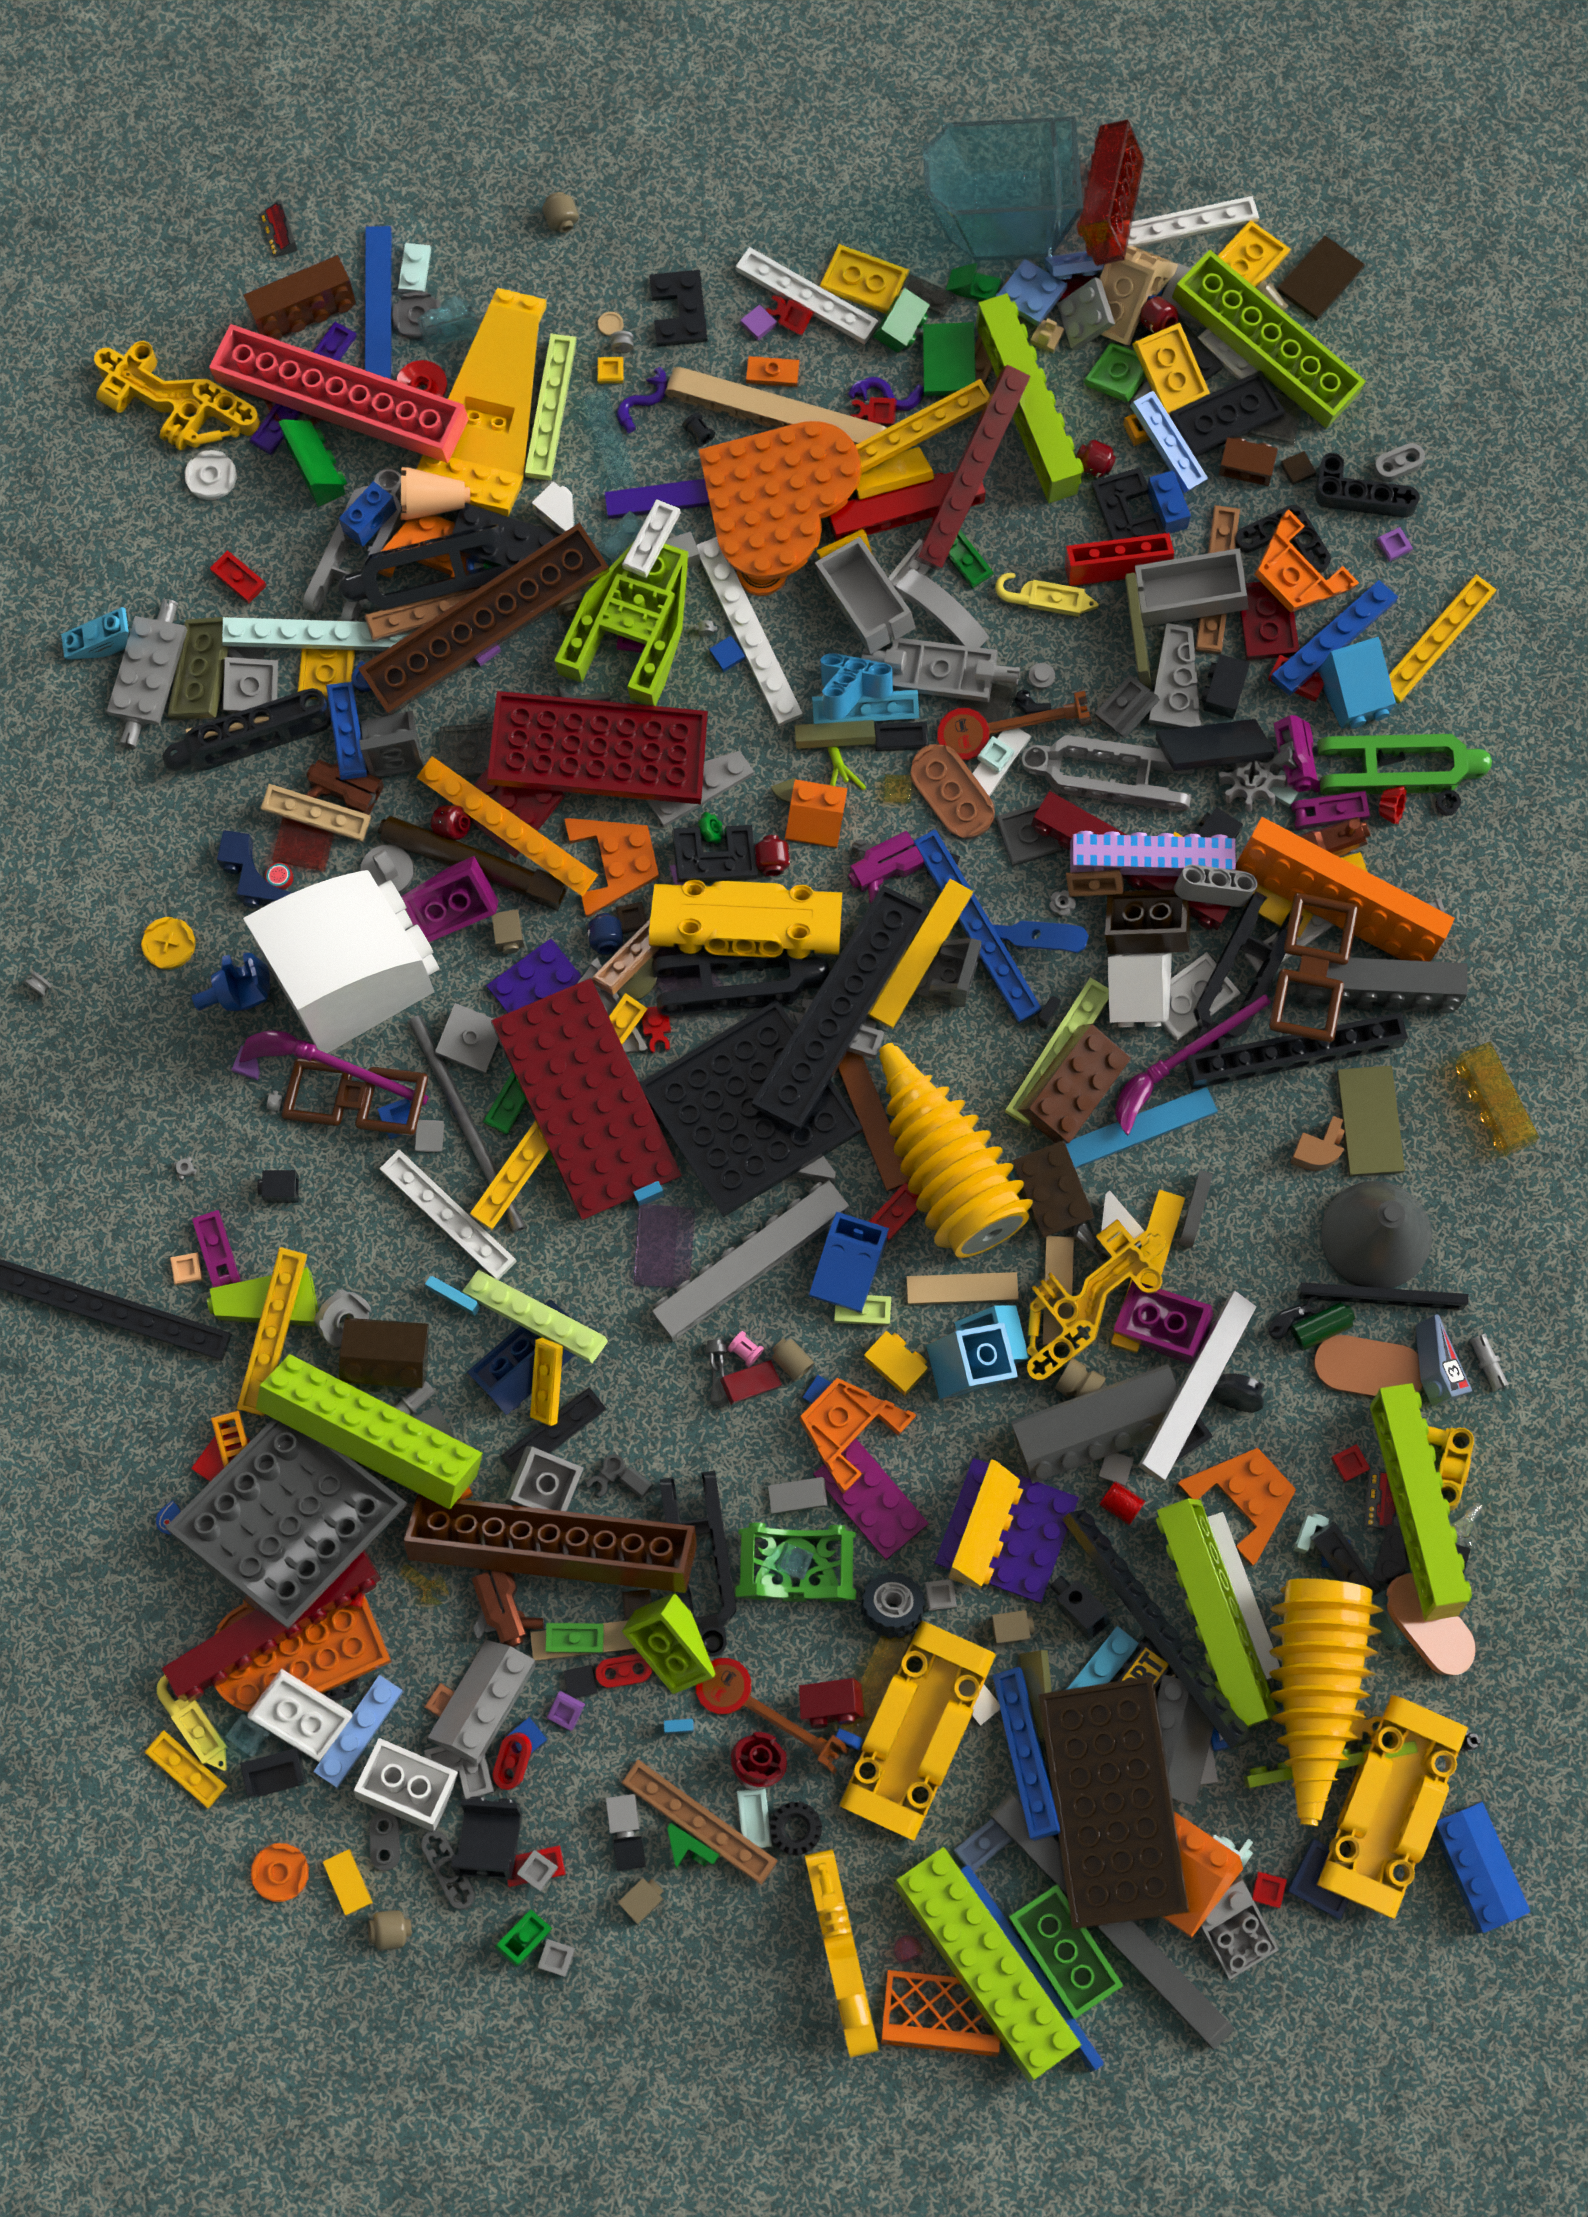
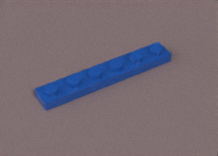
(1334, 636)
(1026, 1754)

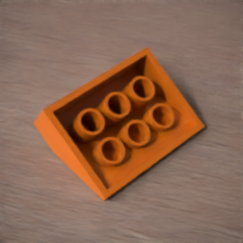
(1208, 1874)

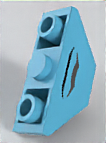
(98, 637)

